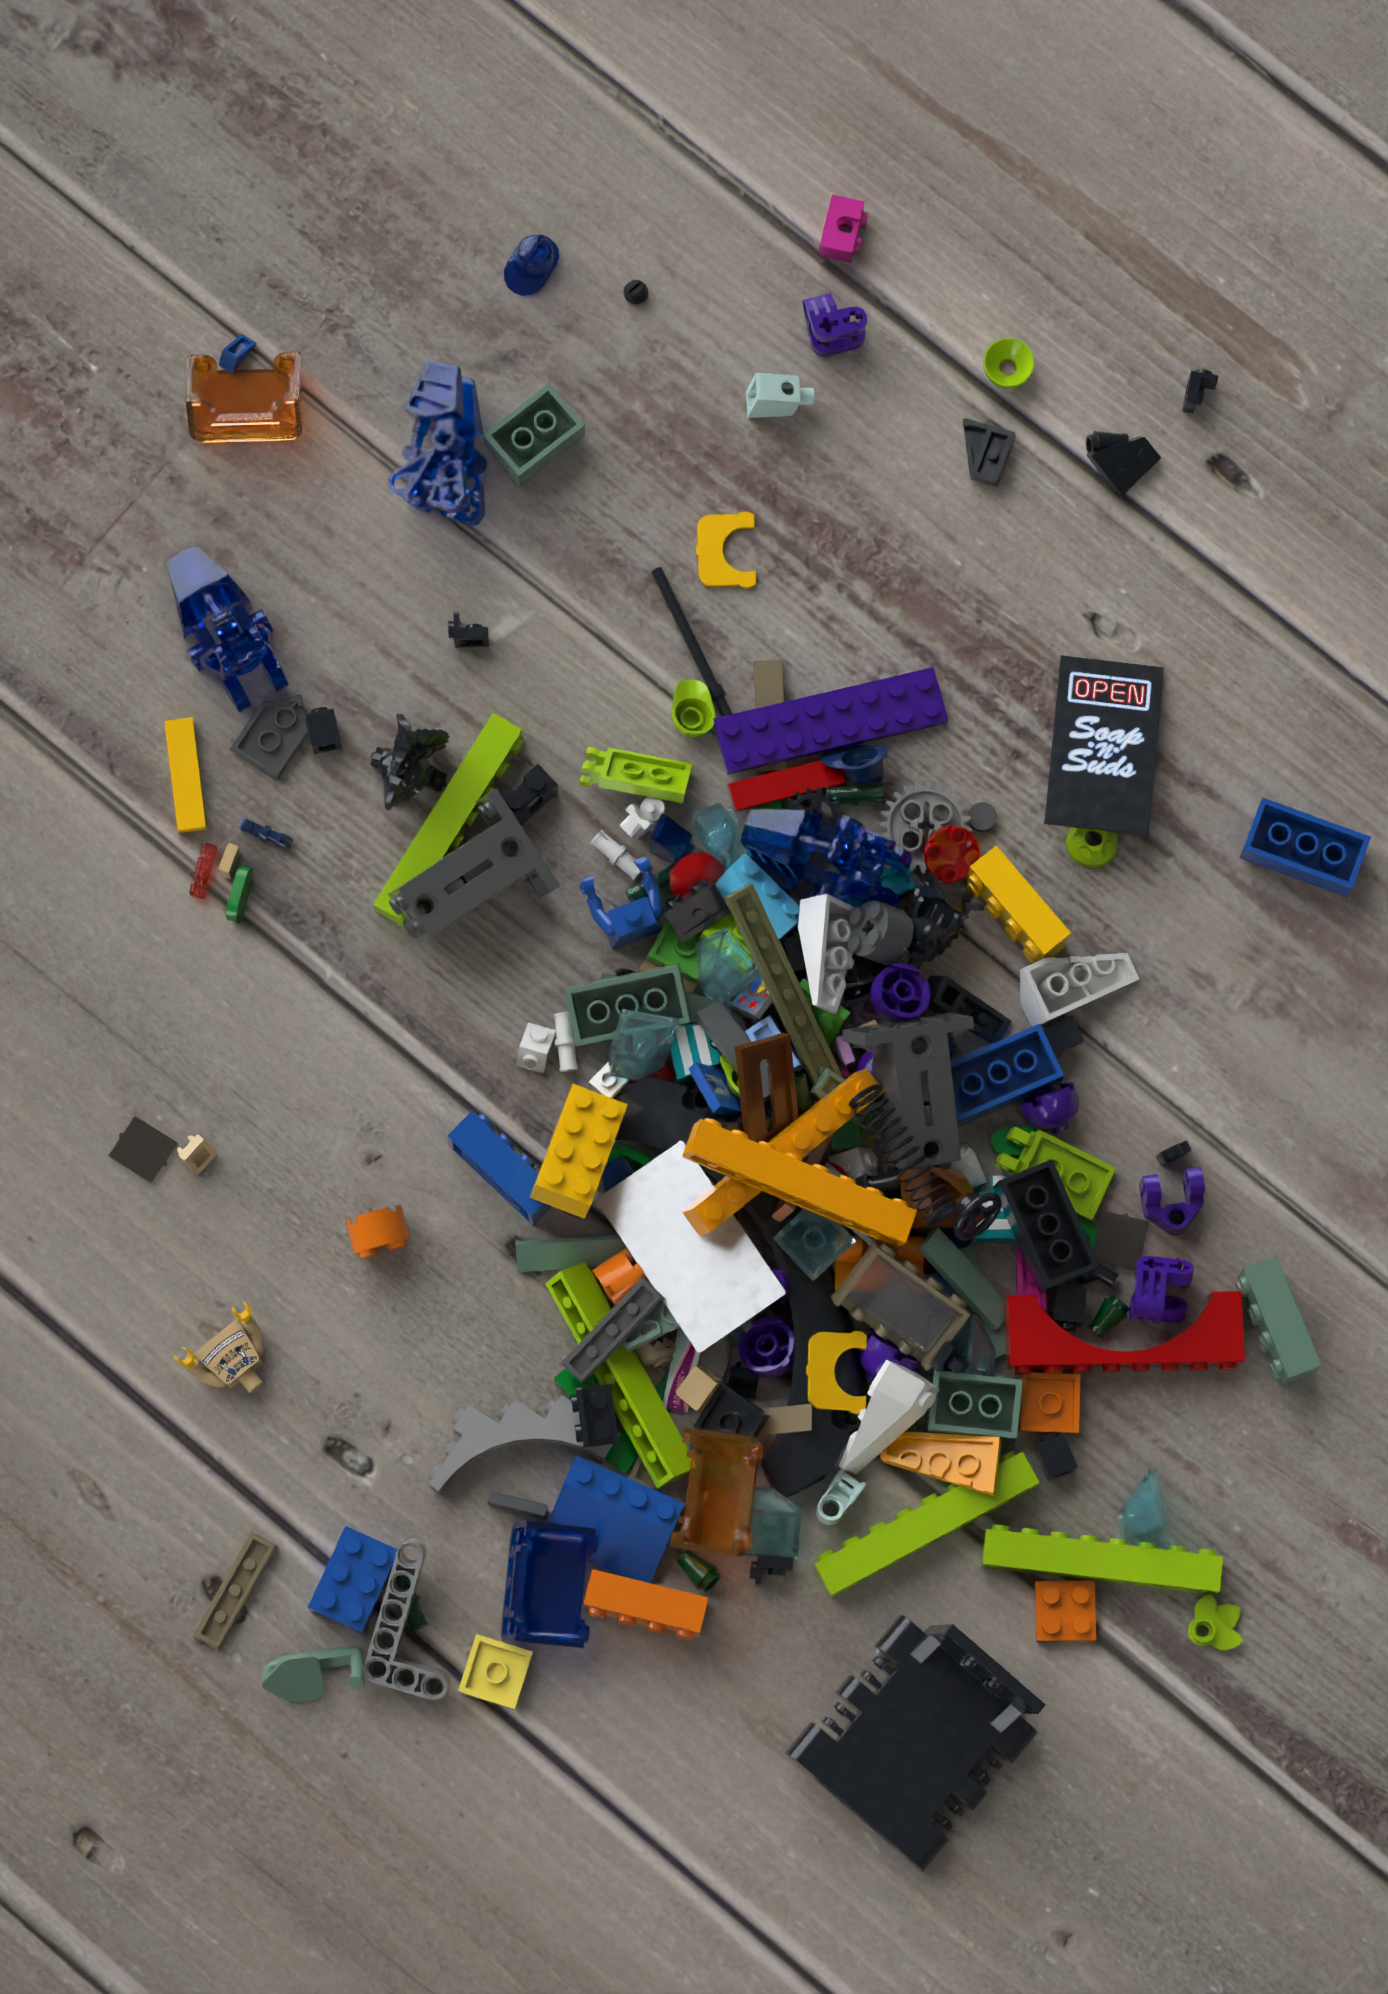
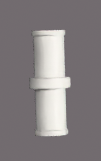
(616, 854)
(565, 1042)

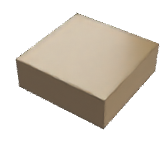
(229, 861)

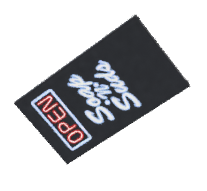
(1104, 746)

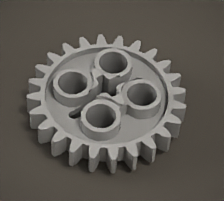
(899, 825)

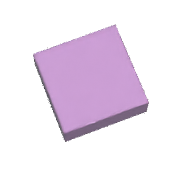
(845, 1053)

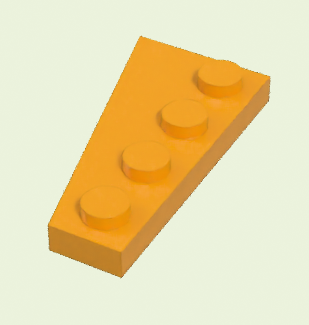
(953, 1458)

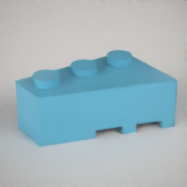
(779, 906)

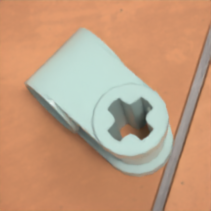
(842, 1493)

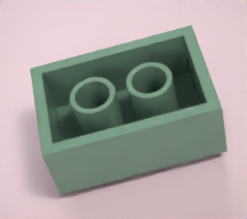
(534, 435)
(975, 1405)

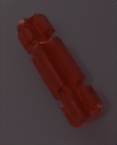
(203, 870)

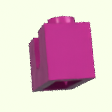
(842, 213)

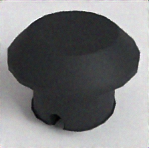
(635, 292)

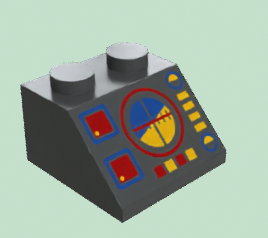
(753, 1002)

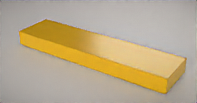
(185, 775)

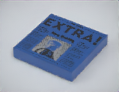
(715, 1089)

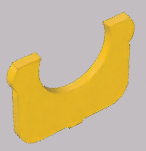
(712, 566)
(822, 1385)

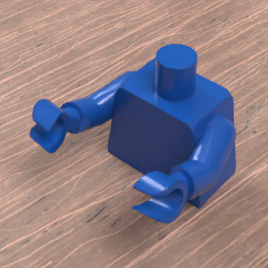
(632, 920)

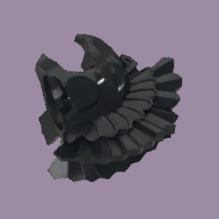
(408, 764)
(936, 918)

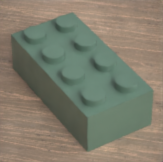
(598, 1004)
(1278, 1321)

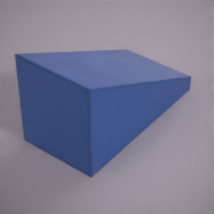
(235, 353)

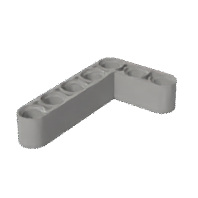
(396, 1627)

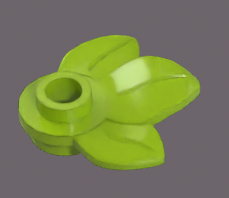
(1218, 1622)

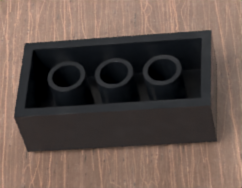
(1046, 1226)

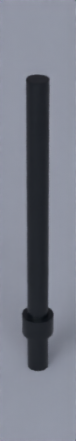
(716, 690)

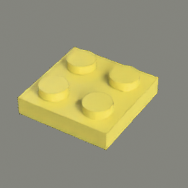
(495, 1671)

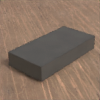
(518, 1504)

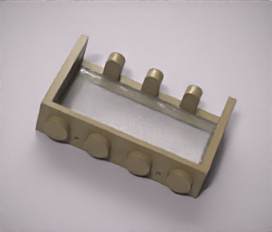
(901, 1303)

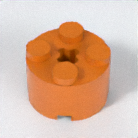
(377, 1231)
(618, 1275)

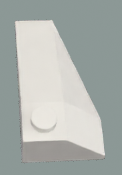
(824, 940)
(1064, 984)
(895, 1404)

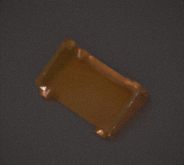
(245, 403)
(719, 1492)

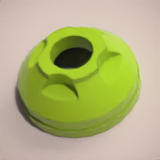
(1011, 351)
(1088, 855)

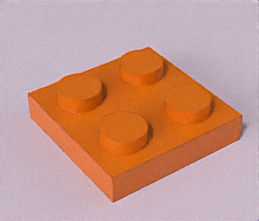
(1050, 1403)
(1065, 1611)

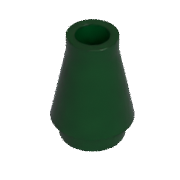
(1109, 1315)
(701, 1573)

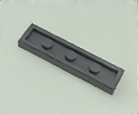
(726, 1036)
(612, 1330)

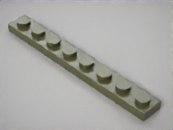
(781, 982)

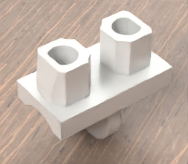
(643, 817)

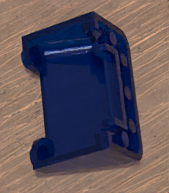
(546, 1584)

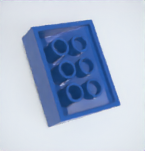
(628, 1518)

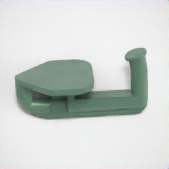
(300, 1676)

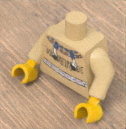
(229, 1355)

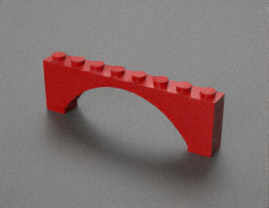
(1040, 1343)

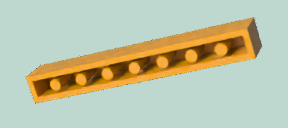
(797, 1138)
(799, 1182)

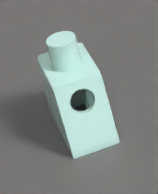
(776, 395)

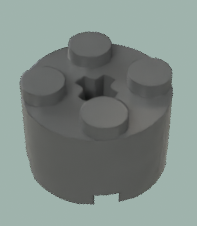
(879, 932)

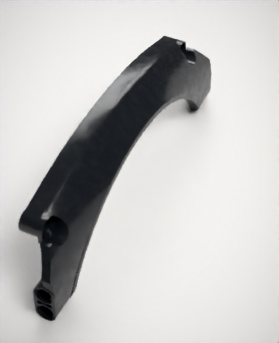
(661, 1116)

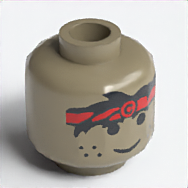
(656, 1352)

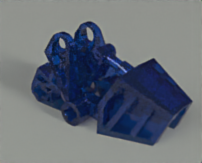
(439, 476)
(244, 638)
(784, 837)

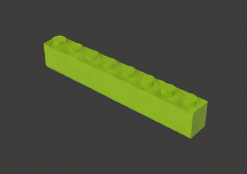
(456, 806)
(632, 1390)
(920, 1527)
(1102, 1561)

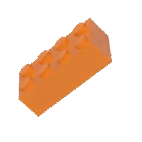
(646, 1604)

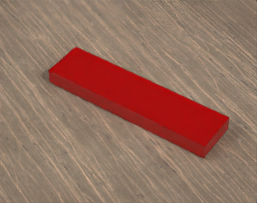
(783, 785)

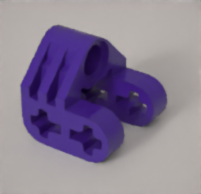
(829, 324)
(1151, 1196)
(1149, 1295)

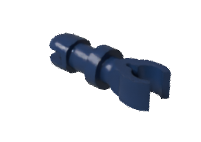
(265, 833)

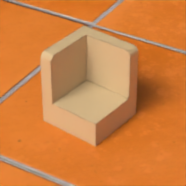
(698, 1387)

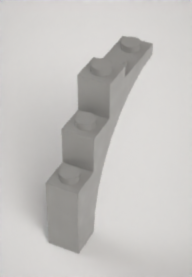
(517, 1426)

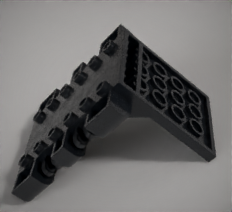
(919, 1735)

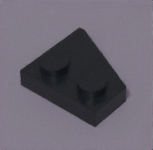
(987, 451)
(1124, 462)

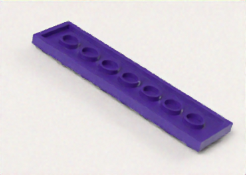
(830, 721)

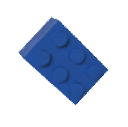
(353, 1580)

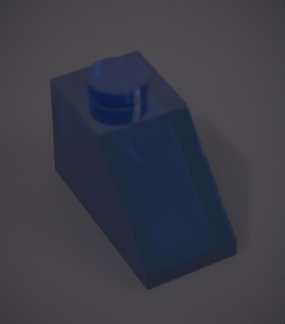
(670, 840)

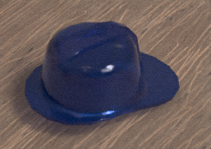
(531, 264)

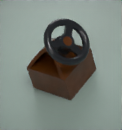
(969, 1208)

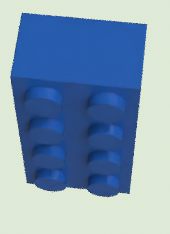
(1305, 847)
(1003, 1074)
(498, 1164)

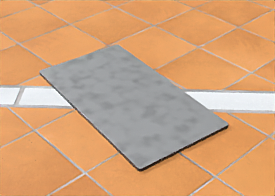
(707, 1279)

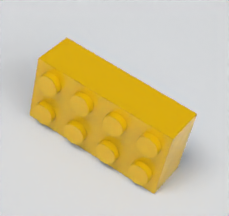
(1017, 906)
(578, 1151)

